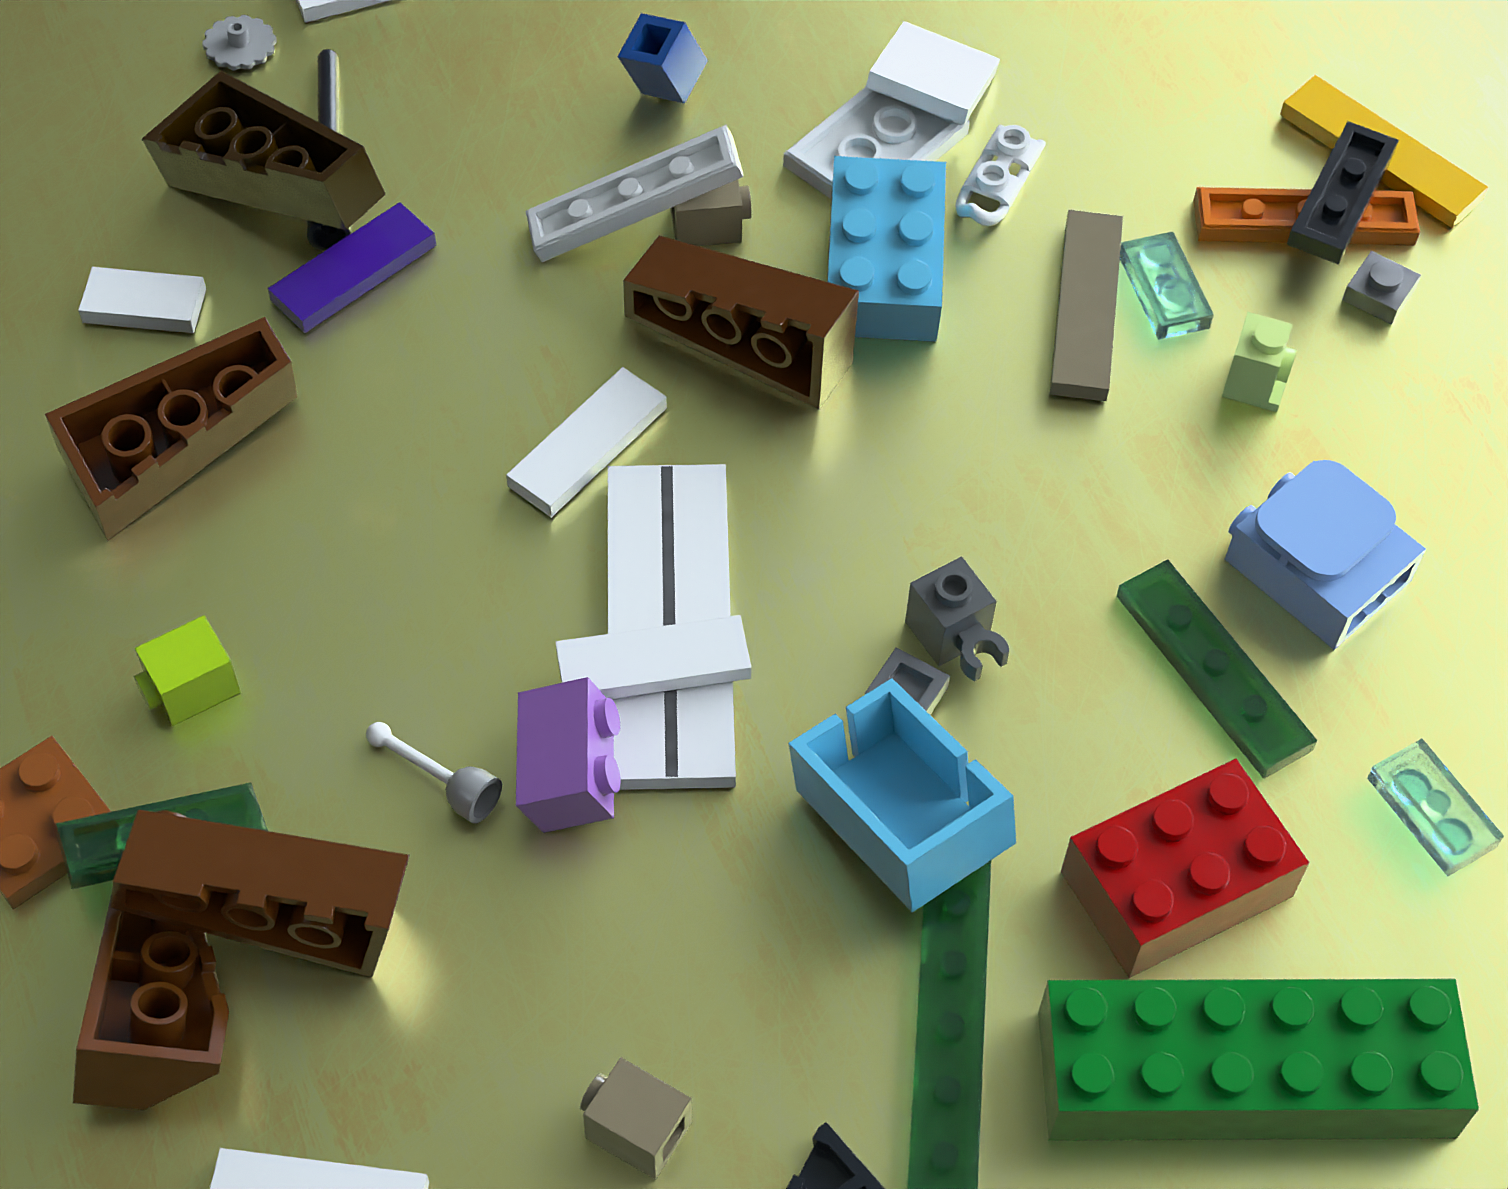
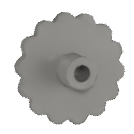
(239, 42)

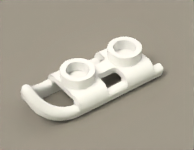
(993, 179)

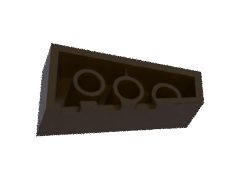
(263, 155)

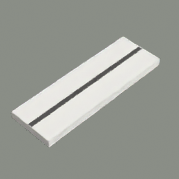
(668, 570)

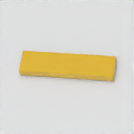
(1435, 182)

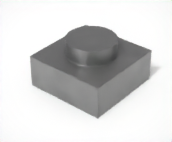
(1381, 287)
(916, 677)

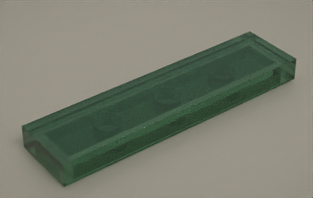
(1216, 669)

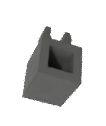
(954, 617)

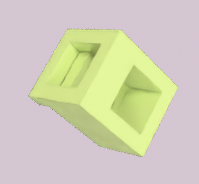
(1260, 363)

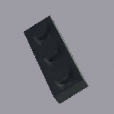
(1342, 192)

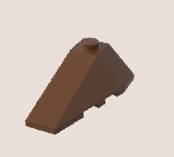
(149, 1015)

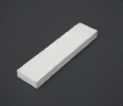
(634, 193)

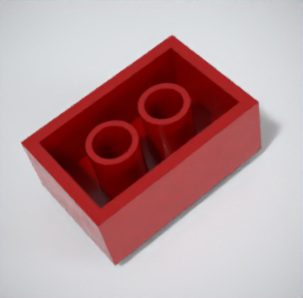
(1183, 867)

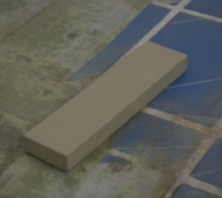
(1086, 306)

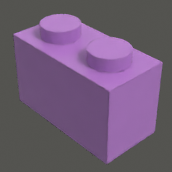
(566, 755)

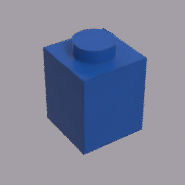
(662, 58)

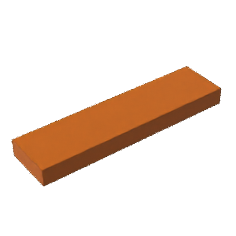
(1271, 213)

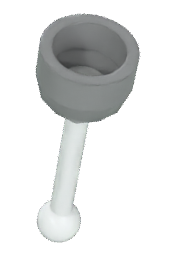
(469, 790)

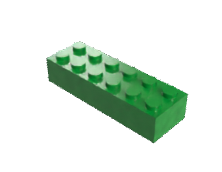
(1255, 1059)

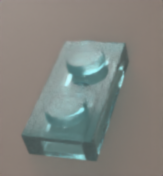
(1166, 285)
(1435, 807)

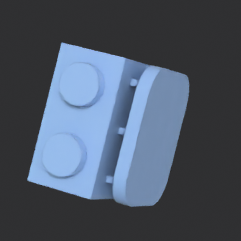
(1325, 549)

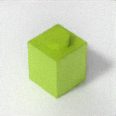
(185, 671)

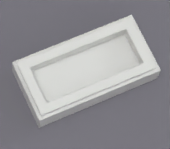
(142, 299)

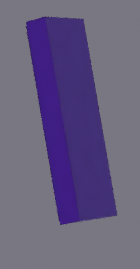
(352, 267)

